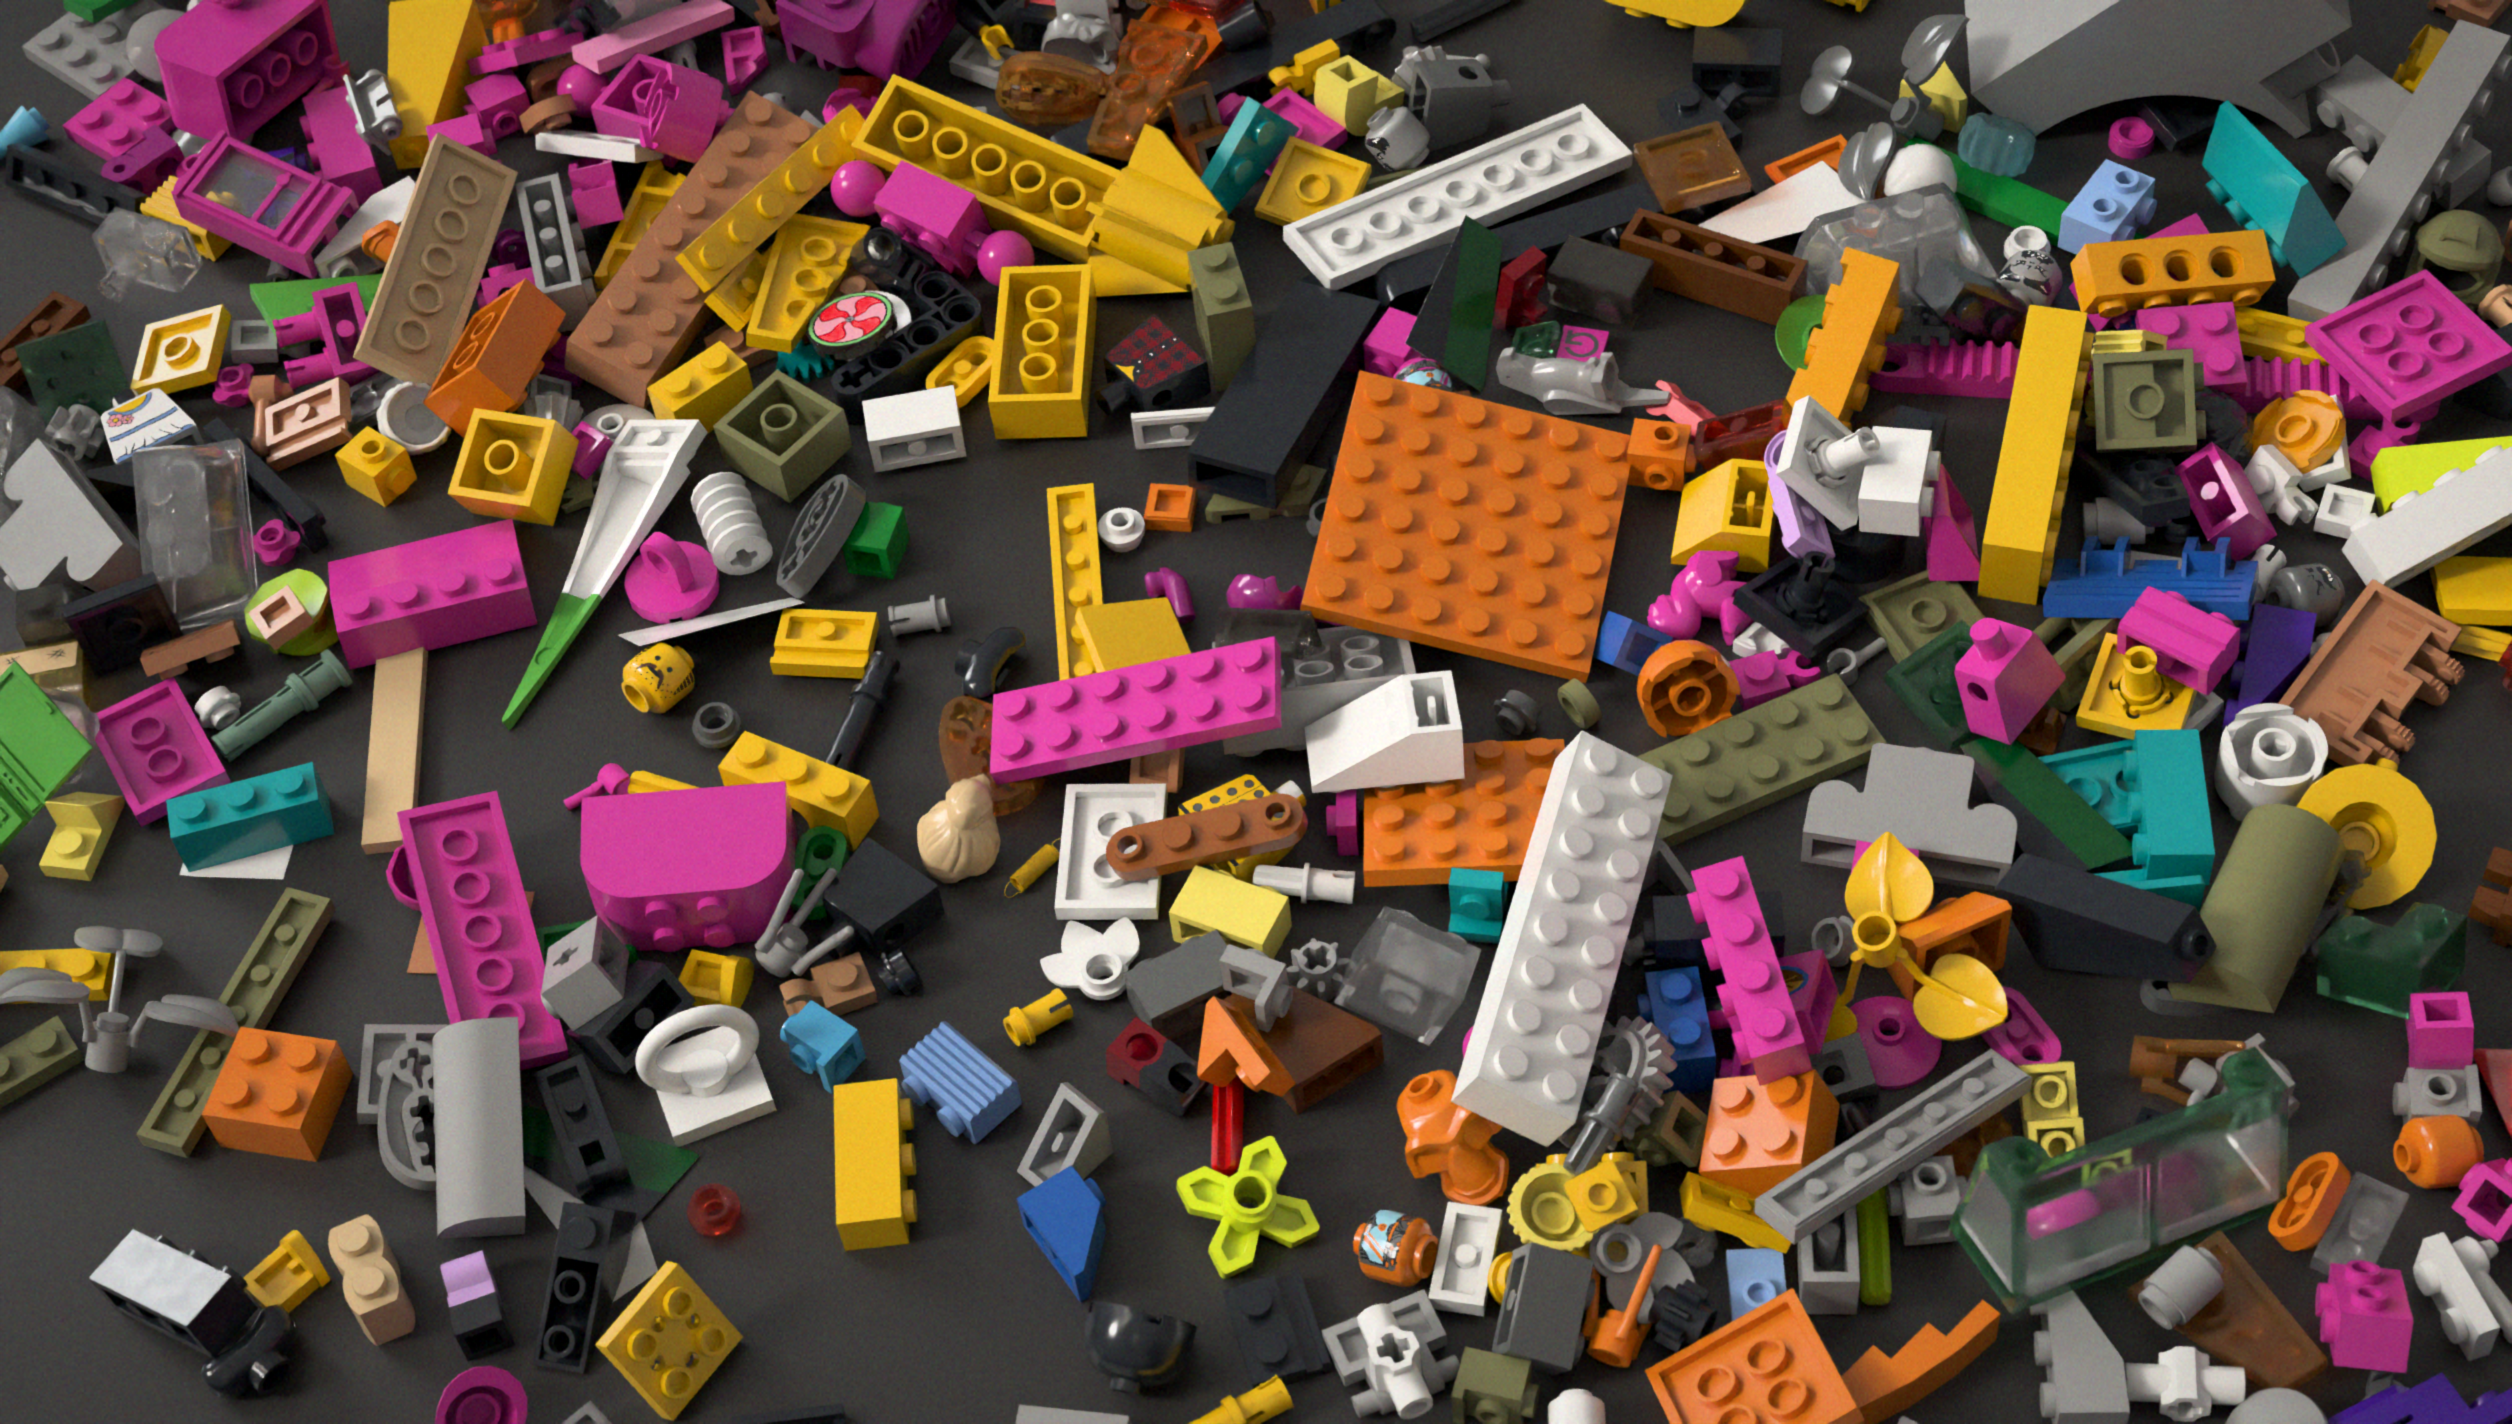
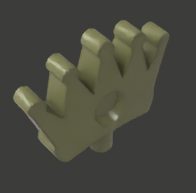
(579, 492)

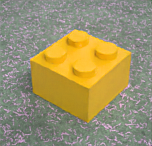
(513, 466)

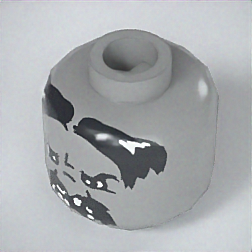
(1397, 139)
(2032, 278)

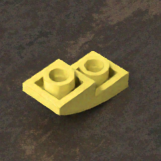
(2051, 1107)

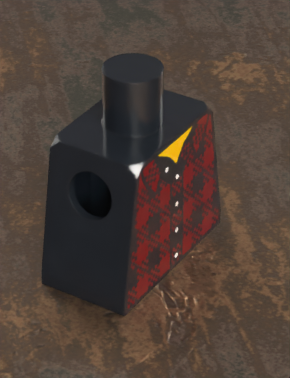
(1152, 371)

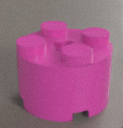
(682, 113)

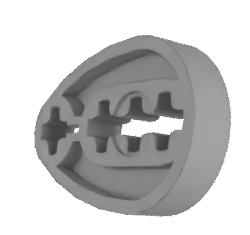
(396, 1127)

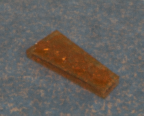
(1149, 67)

